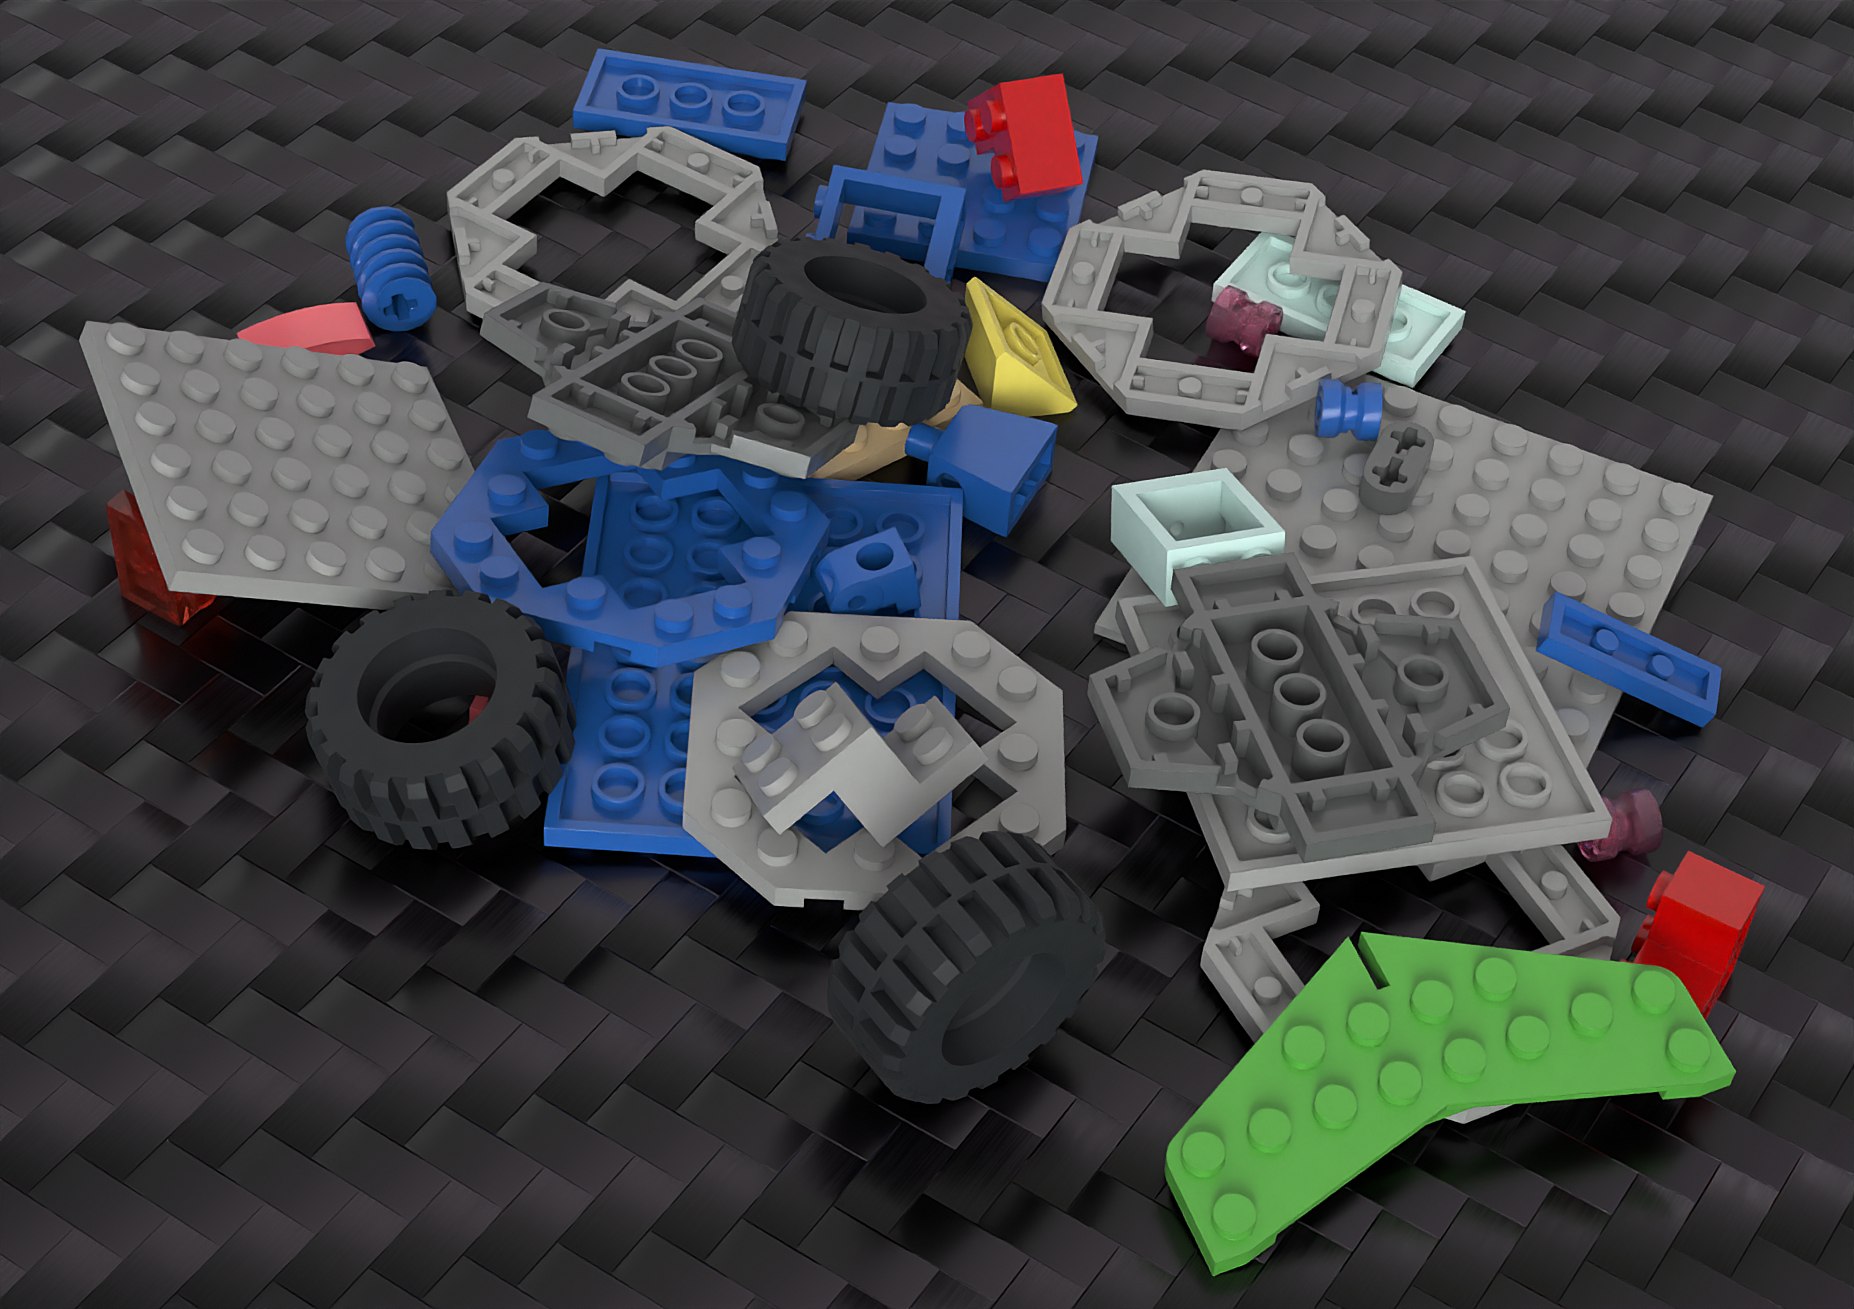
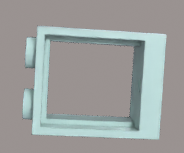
(1189, 524)

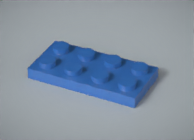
(712, 103)

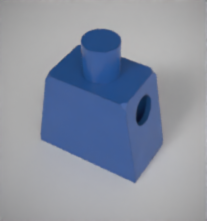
(990, 455)

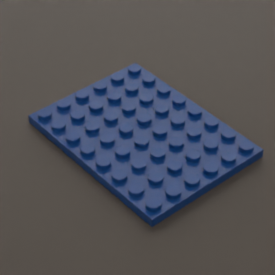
(635, 719)

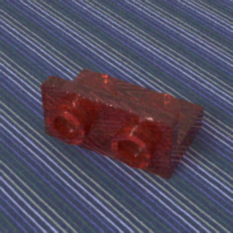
(139, 568)

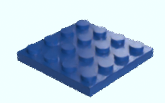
(998, 236)

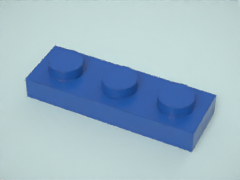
(1629, 659)

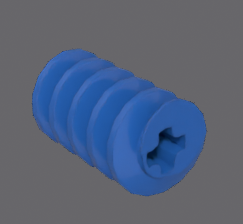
(390, 269)

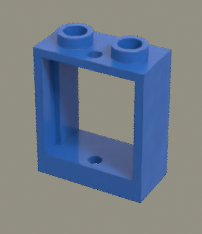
(900, 195)

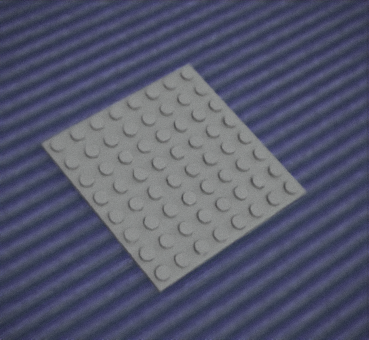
(1514, 500)

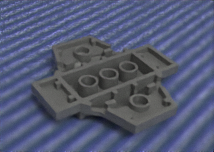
(655, 385)
(1298, 707)

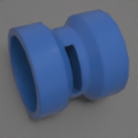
(1344, 410)

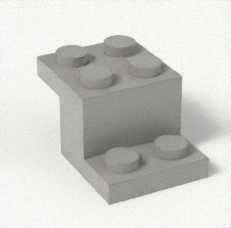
(839, 750)

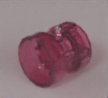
(1243, 321)
(1634, 827)

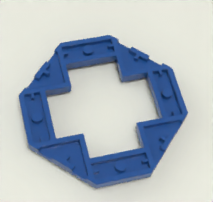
(761, 571)

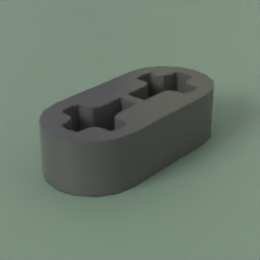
(1387, 464)

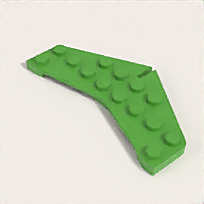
(1446, 1033)

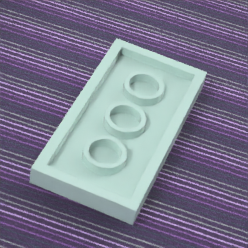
(1419, 327)

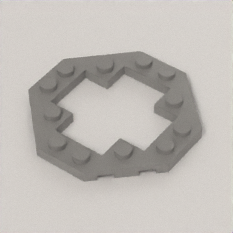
(493, 248)
(1288, 367)
(879, 655)
(1261, 982)

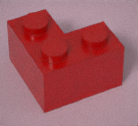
(1029, 133)
(1698, 926)

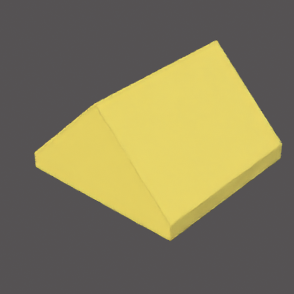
(1013, 358)

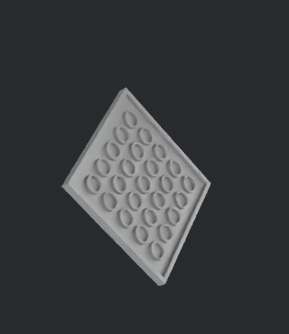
(280, 465)
(1487, 798)

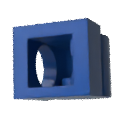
(869, 576)

